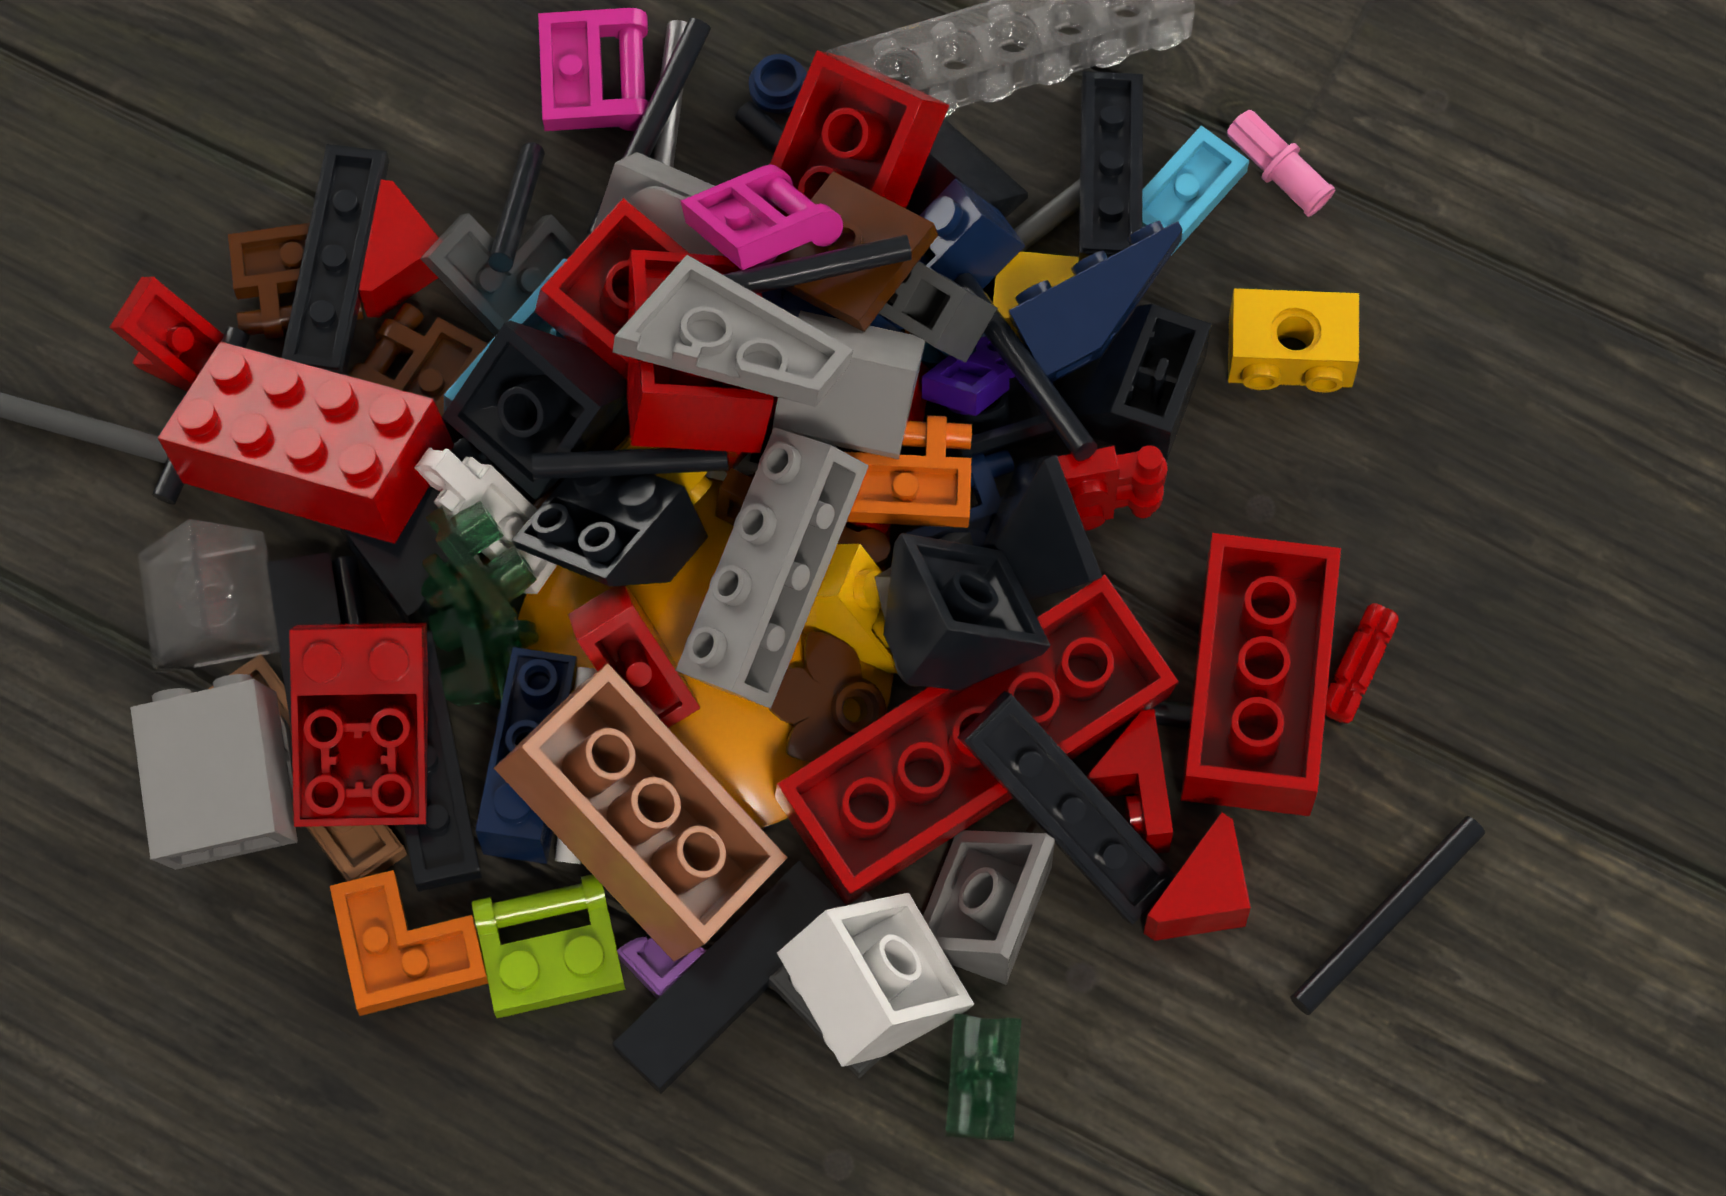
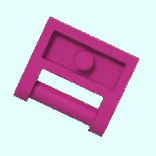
(574, 68)
(746, 226)

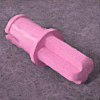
(1280, 162)

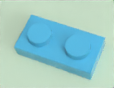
(1192, 182)

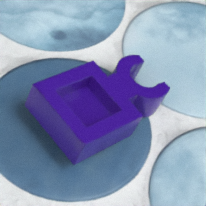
(968, 385)

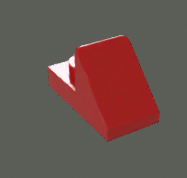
(166, 332)
(1137, 768)

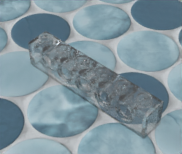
(1048, 56)

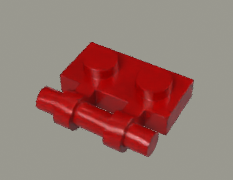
(1115, 482)

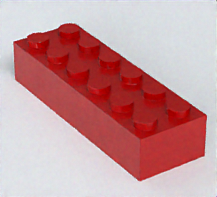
(915, 785)

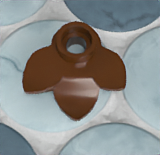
(815, 697)

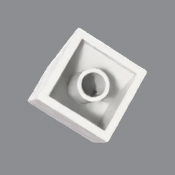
(873, 977)

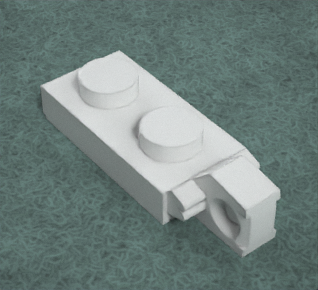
(469, 482)

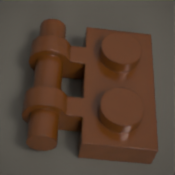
(264, 267)
(433, 361)

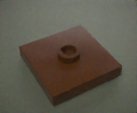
(866, 219)

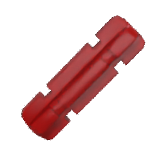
(1360, 662)

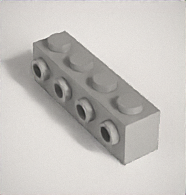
(772, 567)

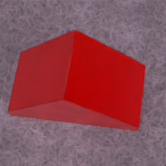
(393, 253)
(1207, 890)

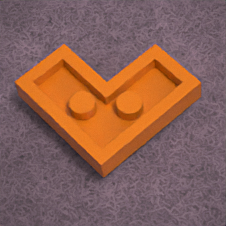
(397, 964)

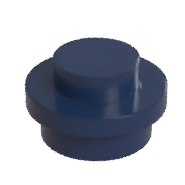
(776, 83)

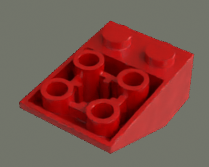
(359, 724)

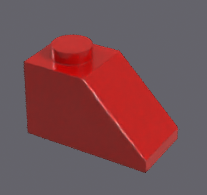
(619, 633)

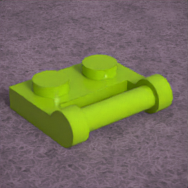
(549, 966)

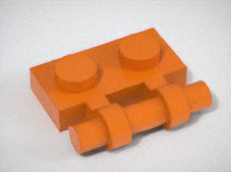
(916, 487)

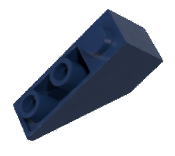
(970, 236)
(1082, 315)
(532, 690)

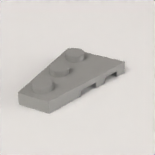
(732, 336)

